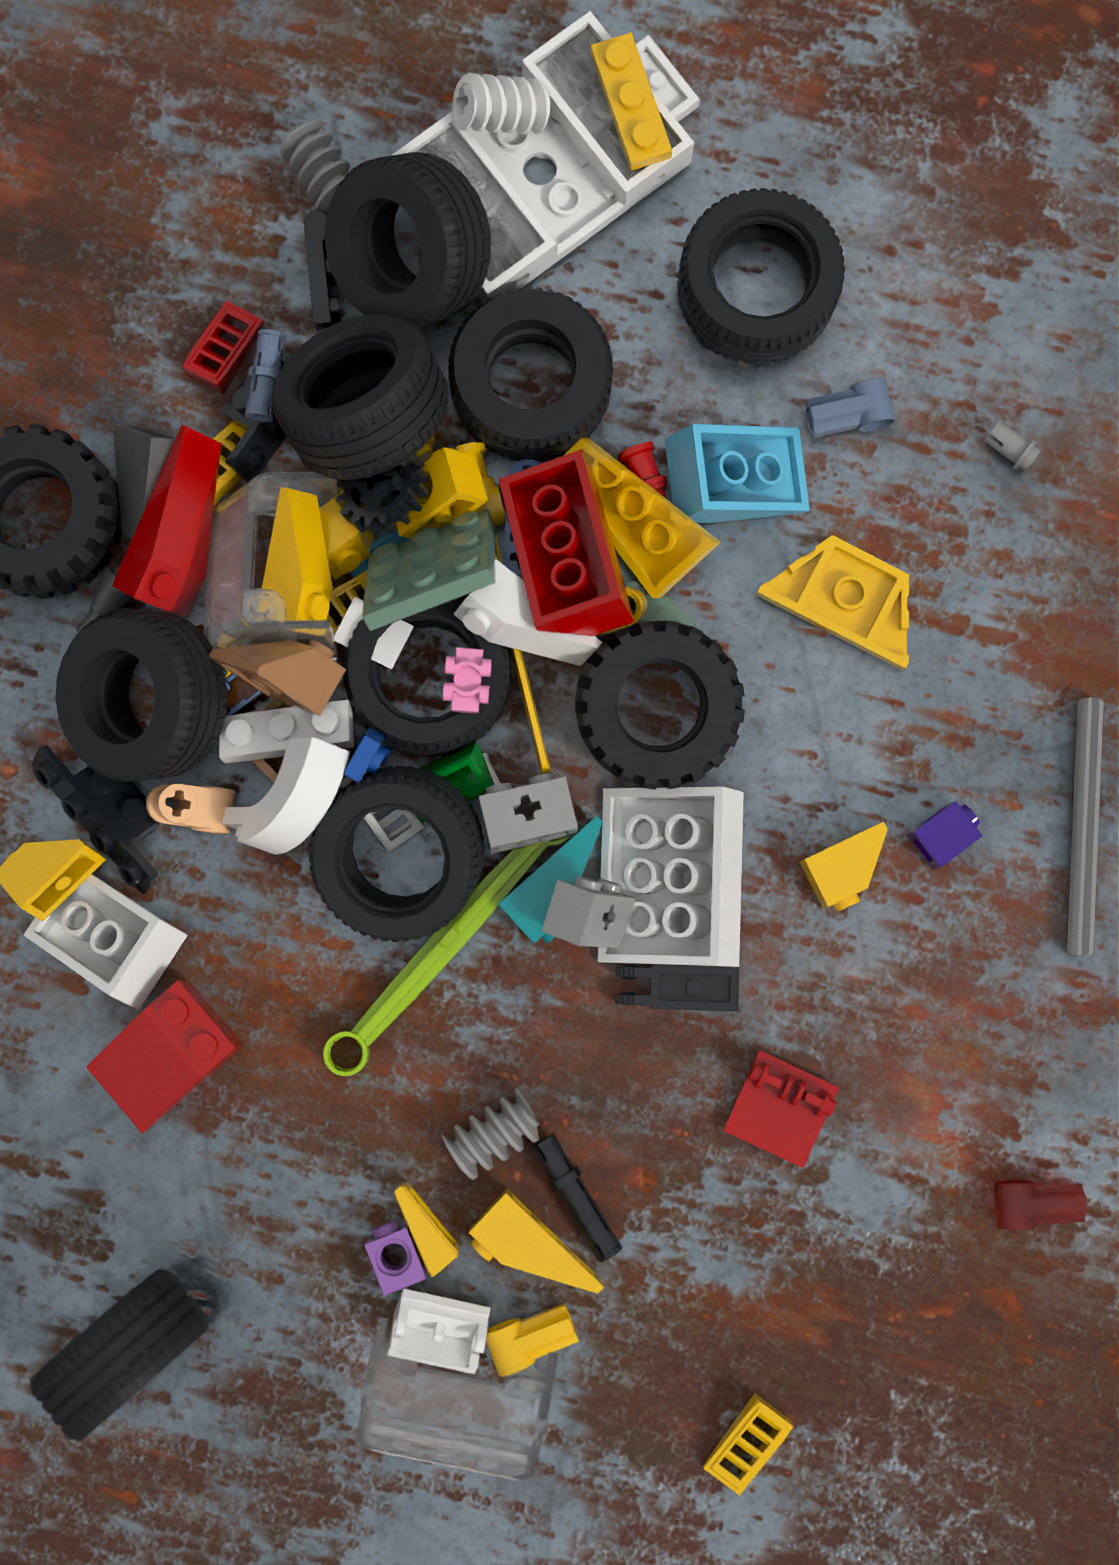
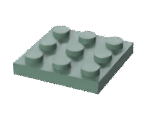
(429, 569)

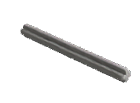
(1085, 826)

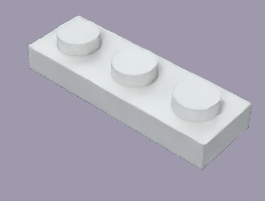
(268, 732)

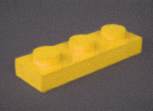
(631, 101)

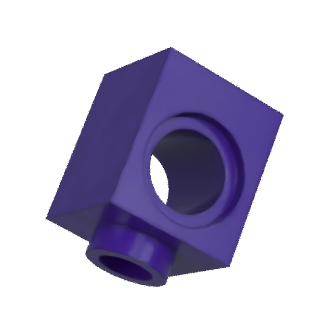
(946, 834)

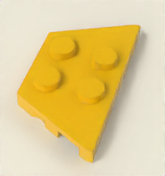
(847, 597)

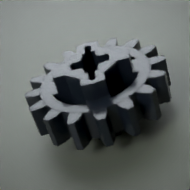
(386, 497)

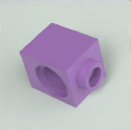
(395, 1276)

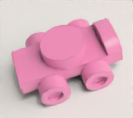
(467, 690)

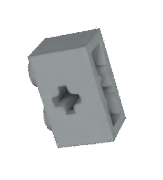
(550, 822)
(589, 912)

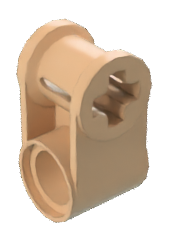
(197, 806)

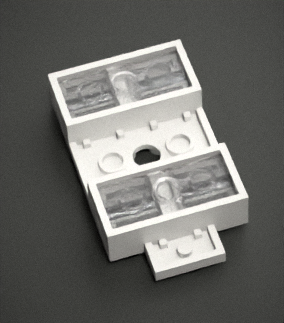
(592, 181)

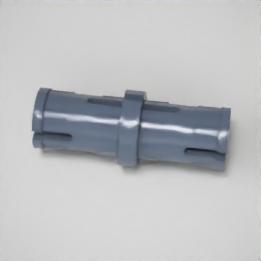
(264, 374)

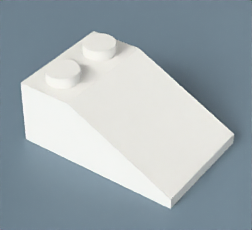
(109, 940)

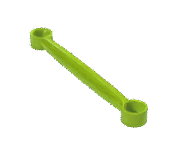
(438, 951)

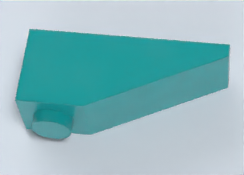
(532, 898)

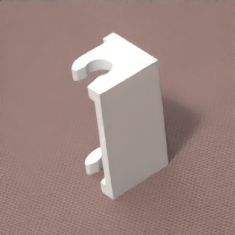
(438, 1331)

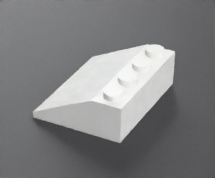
(684, 868)

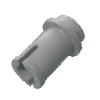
(1012, 446)

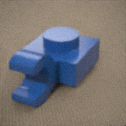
(368, 755)

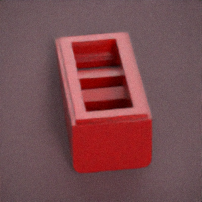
(201, 351)

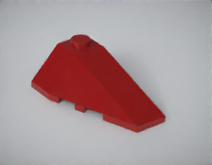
(173, 536)

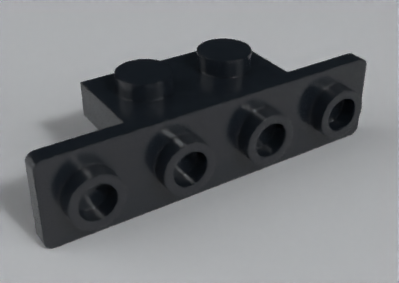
(260, 439)
(107, 809)

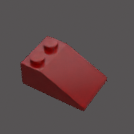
(164, 1054)

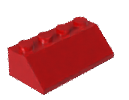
(565, 548)

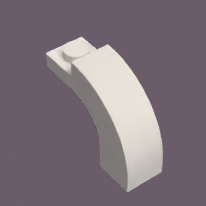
(296, 799)

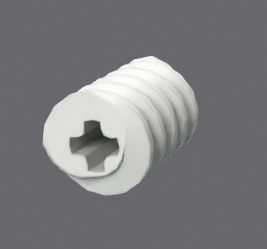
(500, 104)

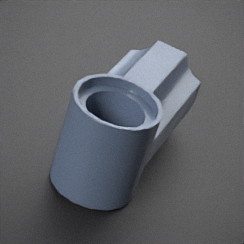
(863, 407)

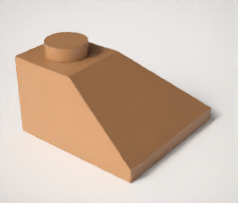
(285, 671)

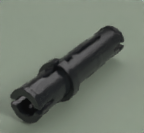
(571, 1189)

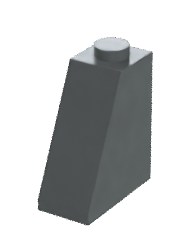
(139, 461)

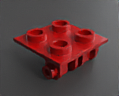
(781, 1109)

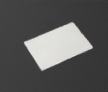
(387, 646)

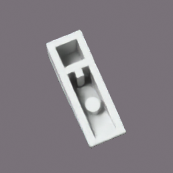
(505, 618)

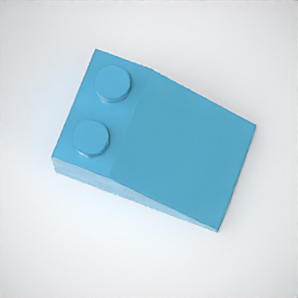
(736, 472)

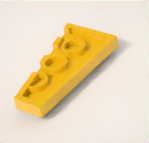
(645, 527)

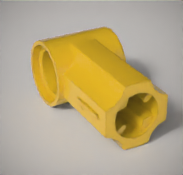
(519, 1342)

